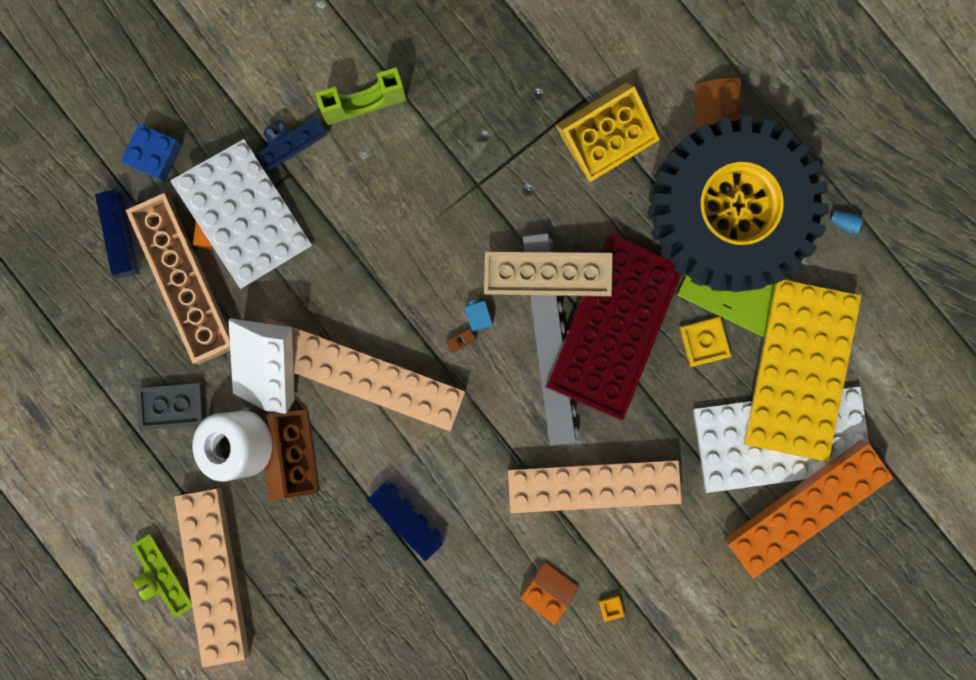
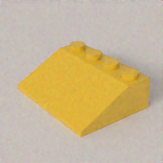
(608, 131)

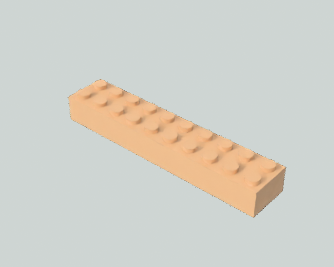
(374, 379)

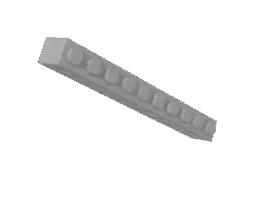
(548, 344)

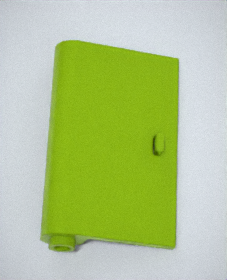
(748, 308)

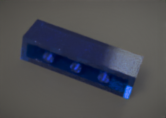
(116, 233)
(406, 521)

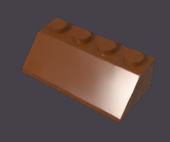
(717, 100)
(292, 461)

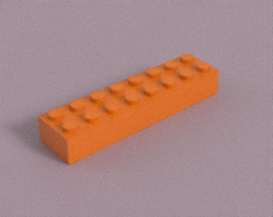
(808, 508)

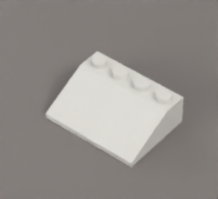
(262, 364)

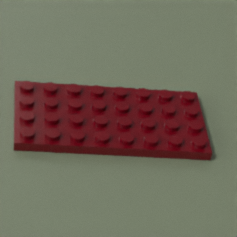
(615, 333)

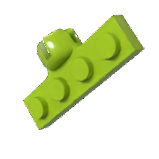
(159, 577)

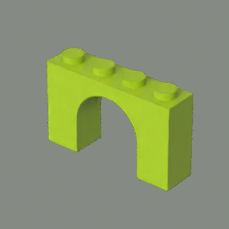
(340, 107)

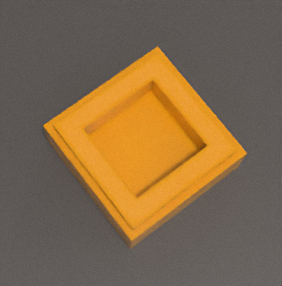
(611, 608)

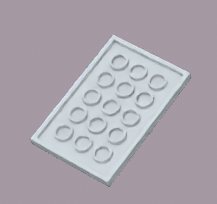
(241, 213)

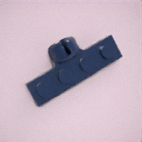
(288, 143)

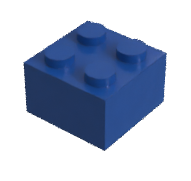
(151, 153)

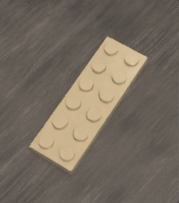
(548, 273)

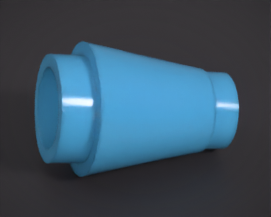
(847, 221)

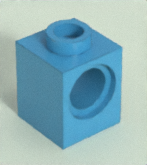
(478, 315)

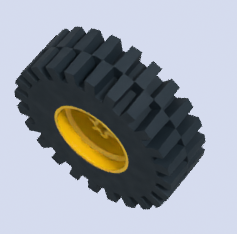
(764, 162)

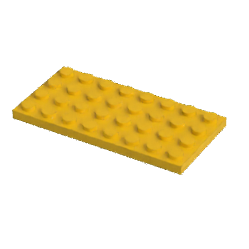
(802, 370)

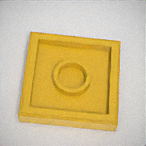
(705, 341)

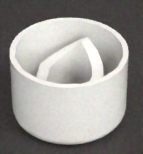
(248, 440)

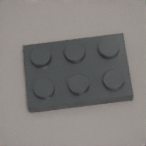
(169, 406)

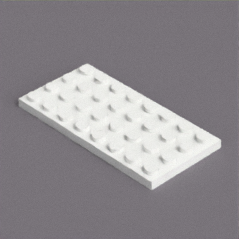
(731, 465)

